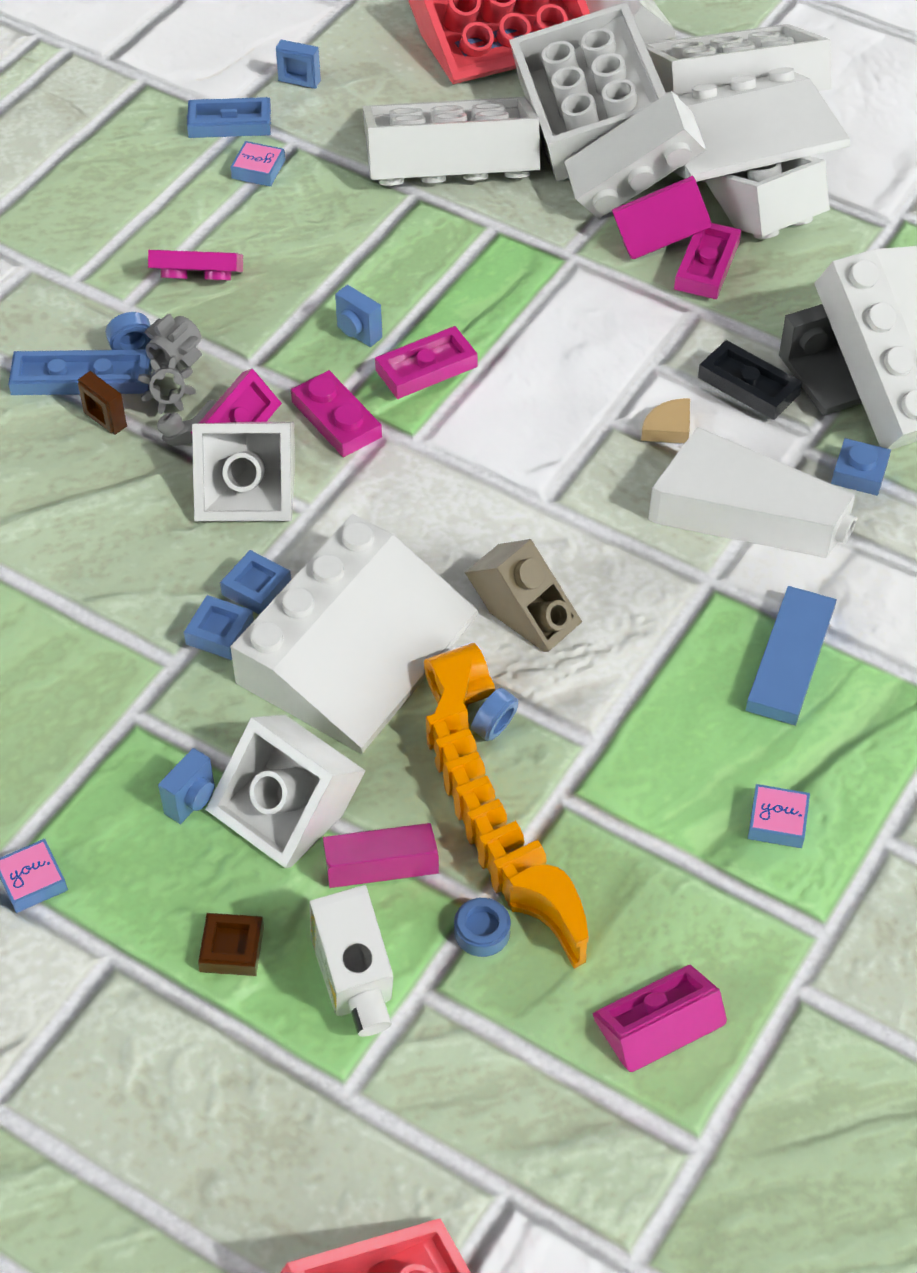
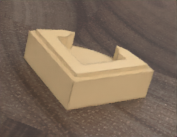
(668, 422)

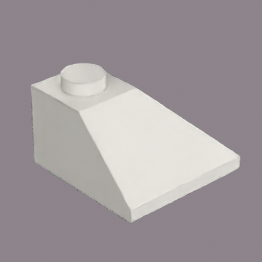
(243, 471)

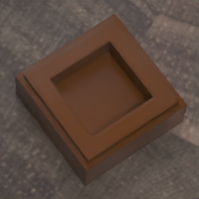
(102, 403)
(231, 944)

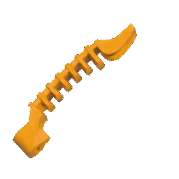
(515, 869)

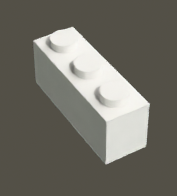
(635, 155)

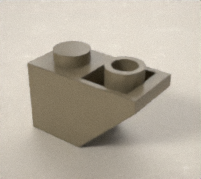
(524, 593)

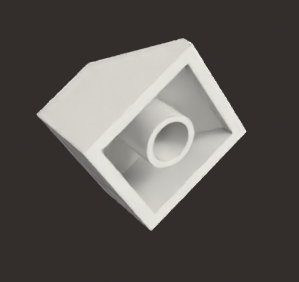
(773, 195)
(283, 788)

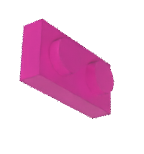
(707, 261)
(176, 263)
(426, 362)
(244, 401)
(336, 413)

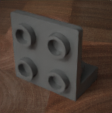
(816, 359)

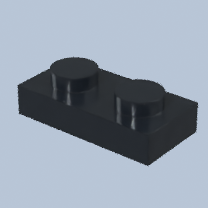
(749, 379)

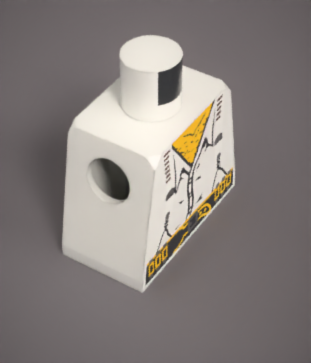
(353, 958)

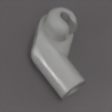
(177, 431)

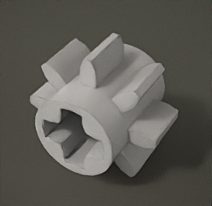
(174, 337)
(174, 394)

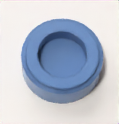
(128, 331)
(495, 714)
(482, 927)

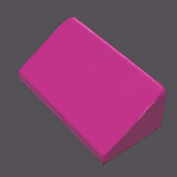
(662, 218)
(381, 855)
(661, 1017)

